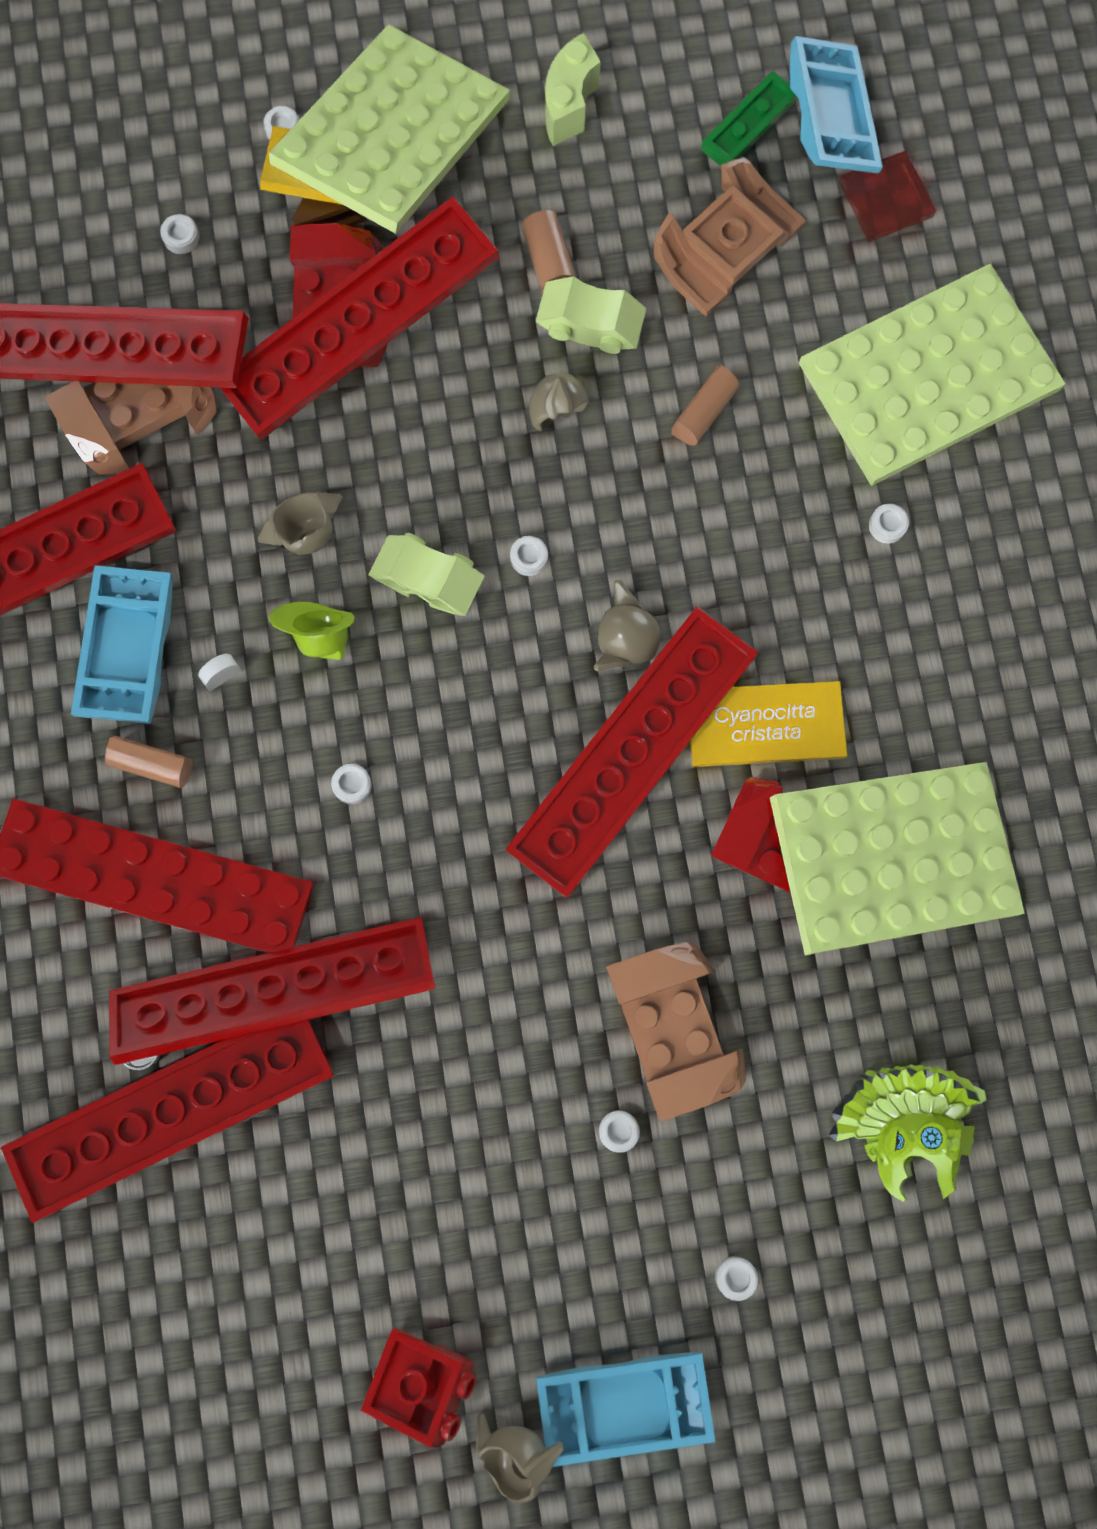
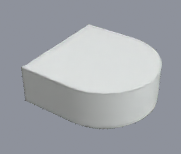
(218, 671)

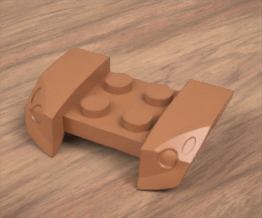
(725, 237)
(114, 415)
(675, 1029)

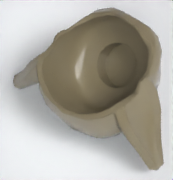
(555, 398)
(301, 522)
(626, 632)
(515, 1459)

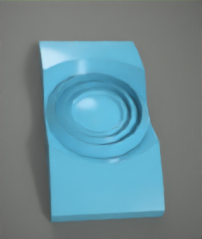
(833, 105)
(123, 645)
(626, 1407)

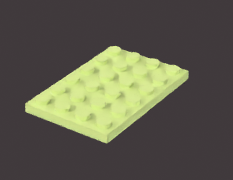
(390, 128)
(931, 374)
(895, 857)

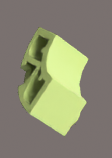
(568, 84)
(590, 315)
(438, 578)

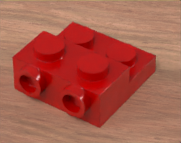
(419, 1388)

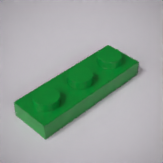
(749, 120)

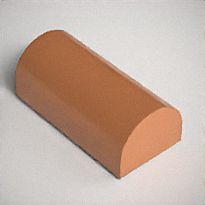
(547, 247)
(705, 406)
(148, 761)

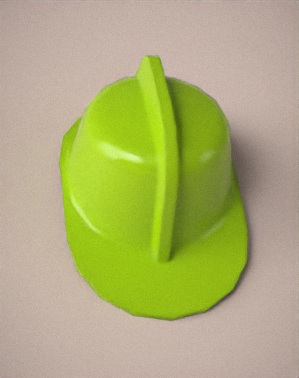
(315, 628)

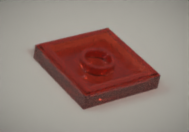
(889, 198)

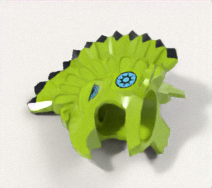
(907, 1116)

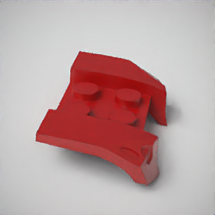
(324, 258)
(751, 836)

